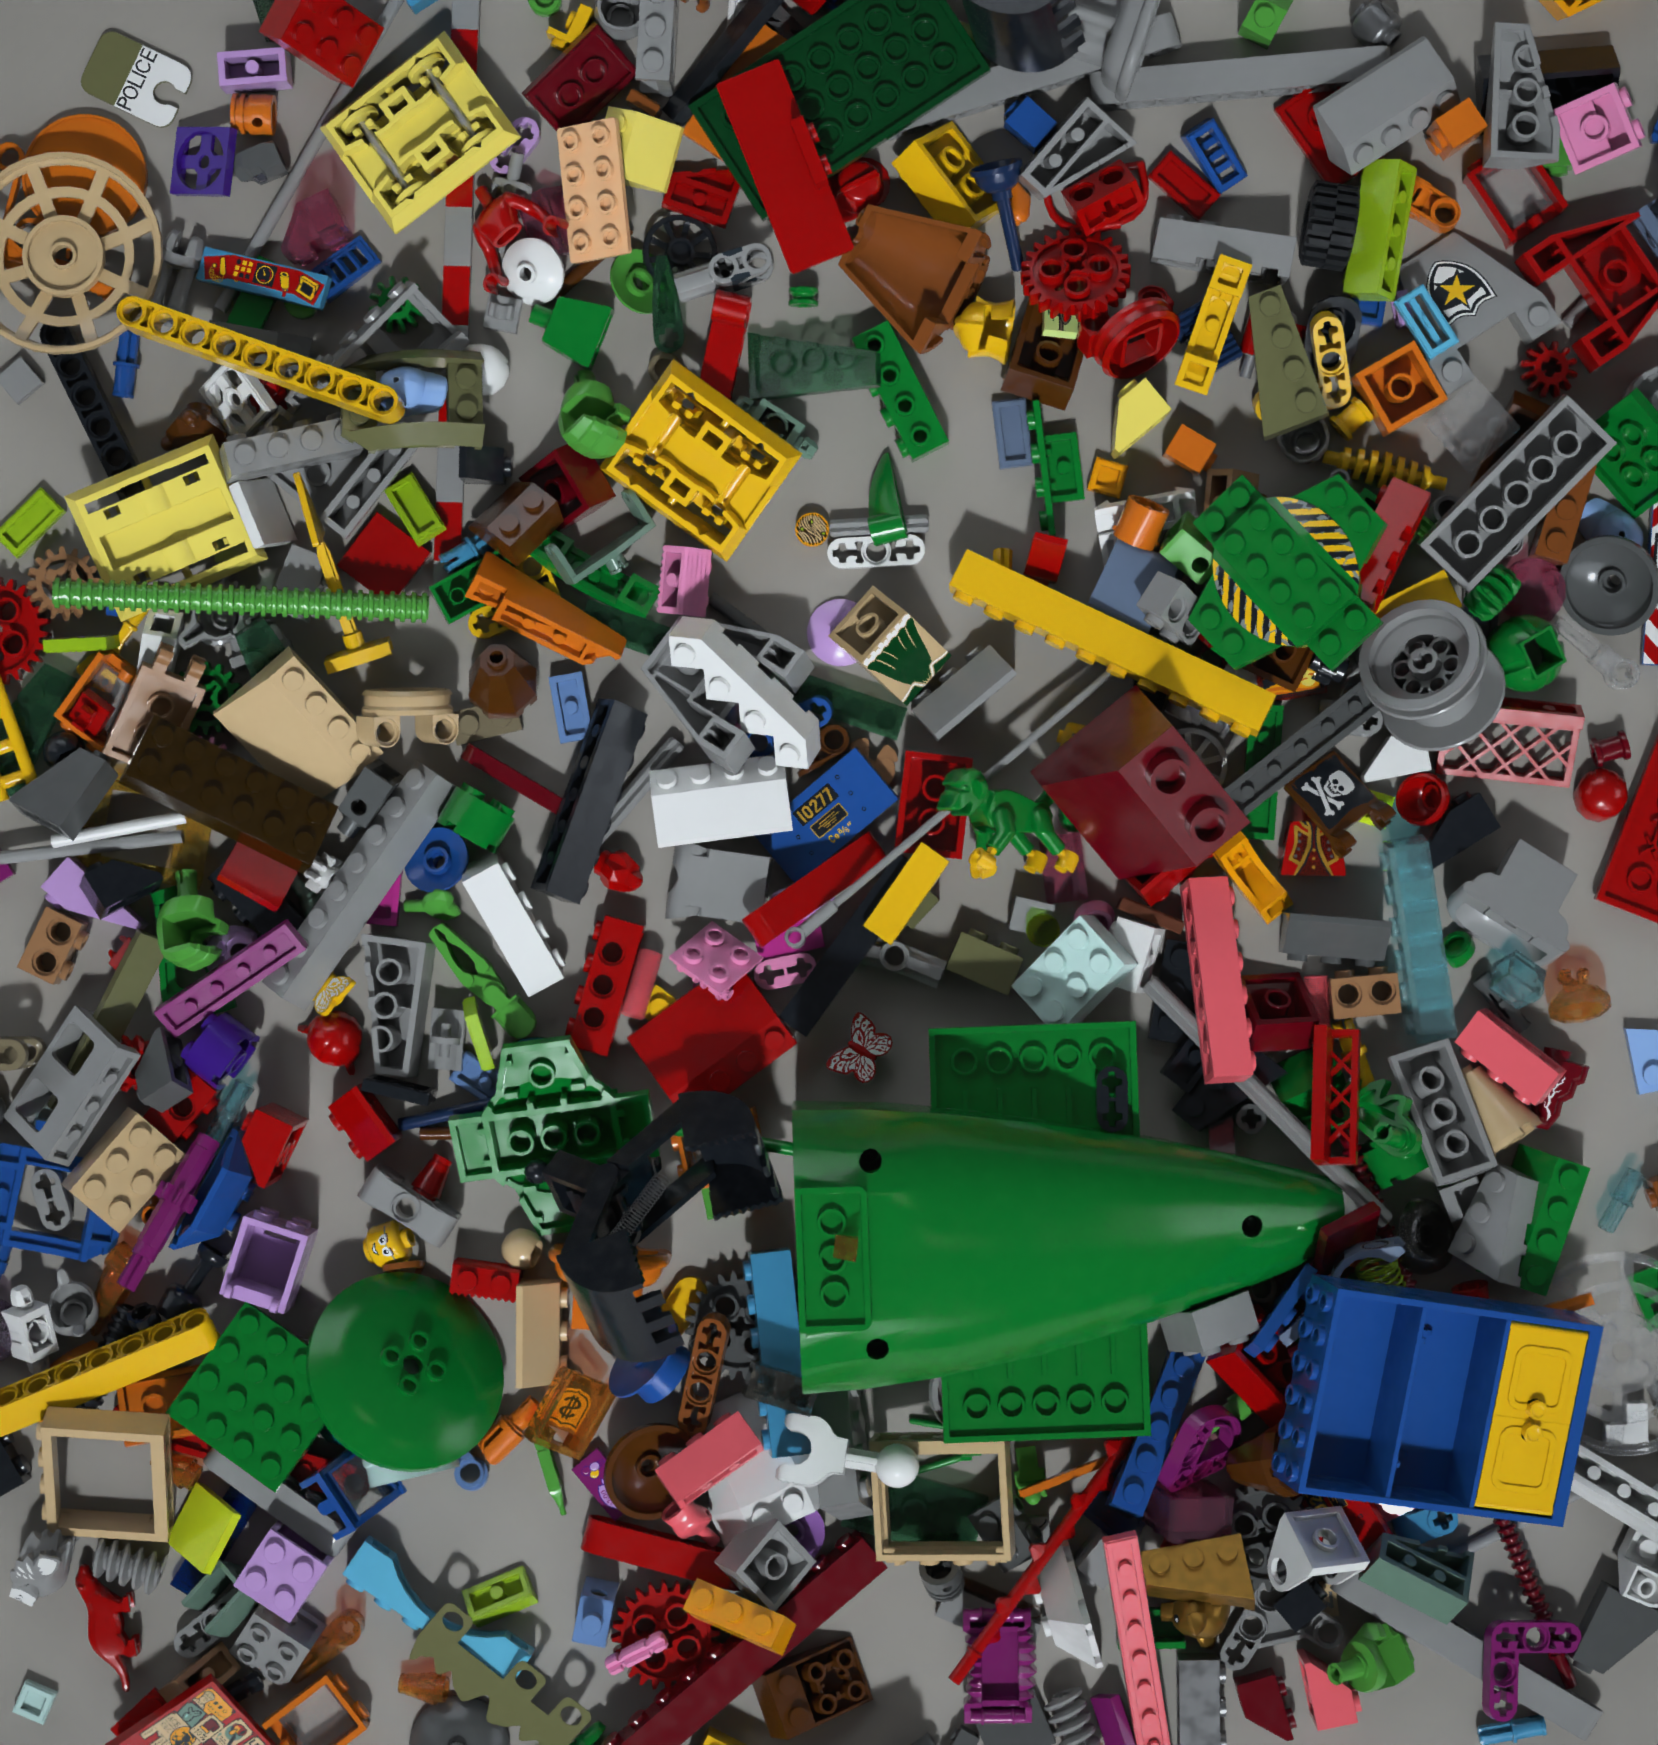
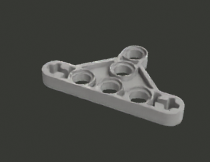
(1275, 1631)

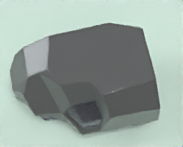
(260, 163)

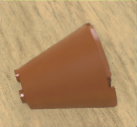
(916, 271)

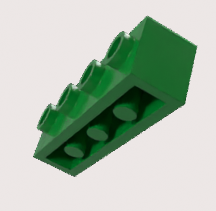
(902, 396)

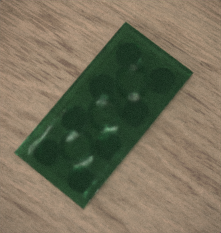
(927, 1512)

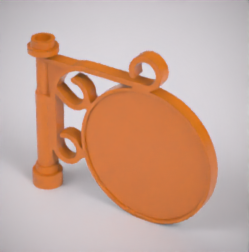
(88, 136)

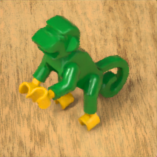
(1008, 817)

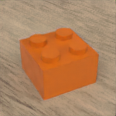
(1399, 388)

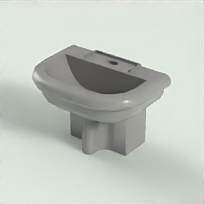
(1115, 38)
(1517, 905)

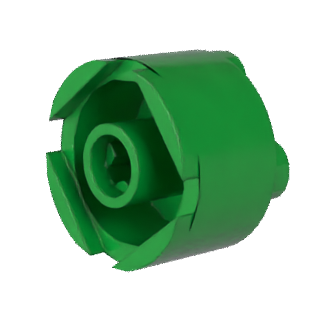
(476, 819)
(1387, 1168)

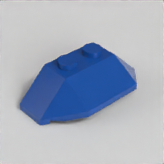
(220, 1195)

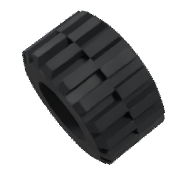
(1329, 225)

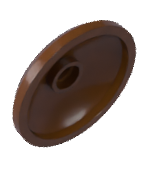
(635, 1487)

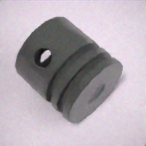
(942, 1581)

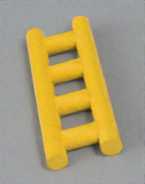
(13, 743)

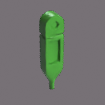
(551, 1476)

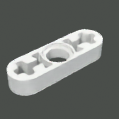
(885, 562)

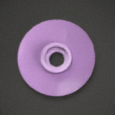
(822, 624)

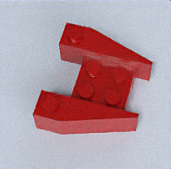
(1610, 277)

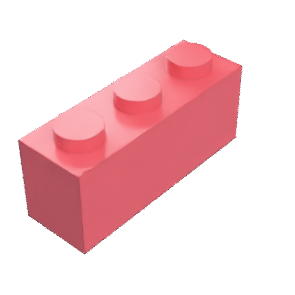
(1509, 1057)
(708, 1458)

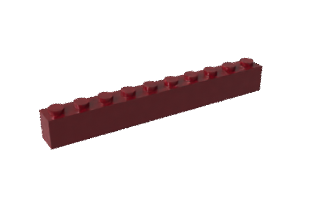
(739, 1663)

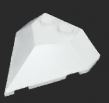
(1066, 1608)

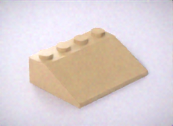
(297, 726)

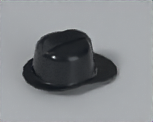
(1351, 320)

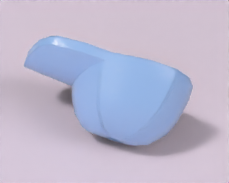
(419, 389)
(1603, 518)

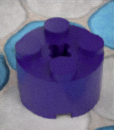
(220, 1049)

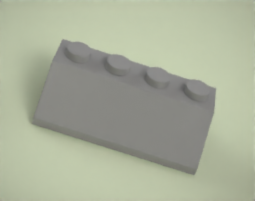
(1385, 106)
(1444, 1112)

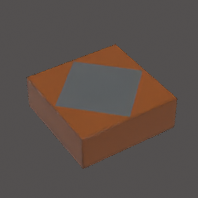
(643, 104)

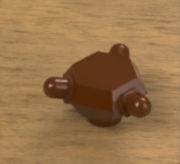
(193, 424)

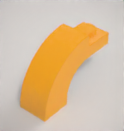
(1252, 878)

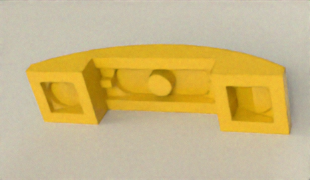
(1212, 324)

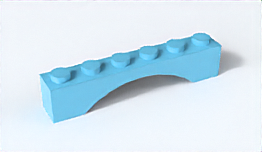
(380, 1574)

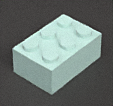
(1074, 972)

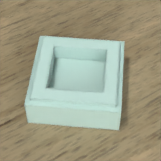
(35, 1701)

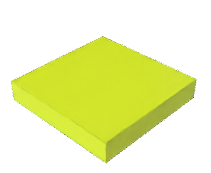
(203, 1528)

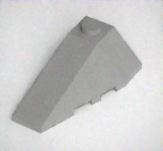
(1518, 105)

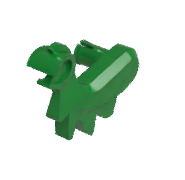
(1382, 1119)

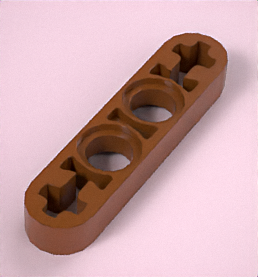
(707, 1375)

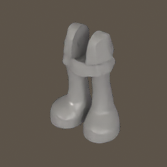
(187, 267)

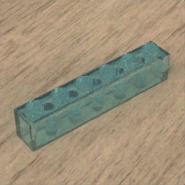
(1419, 939)

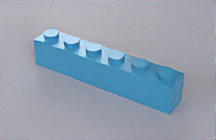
(776, 1338)

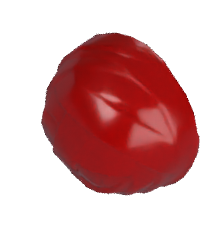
(1422, 799)

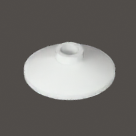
(545, 269)

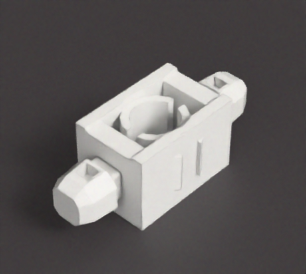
(32, 1315)

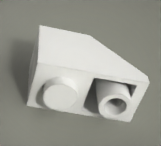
(158, 628)

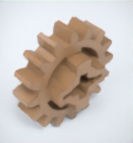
(45, 578)

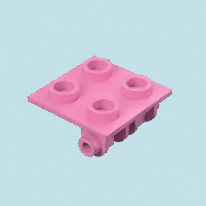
(715, 960)

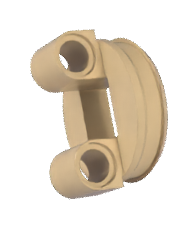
(386, 705)

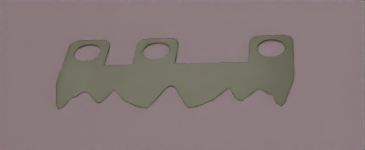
(508, 1701)

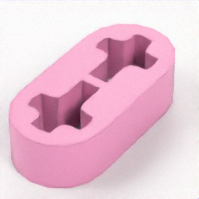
(782, 963)

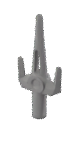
(512, 182)

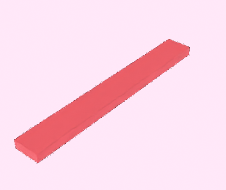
(1136, 1638)

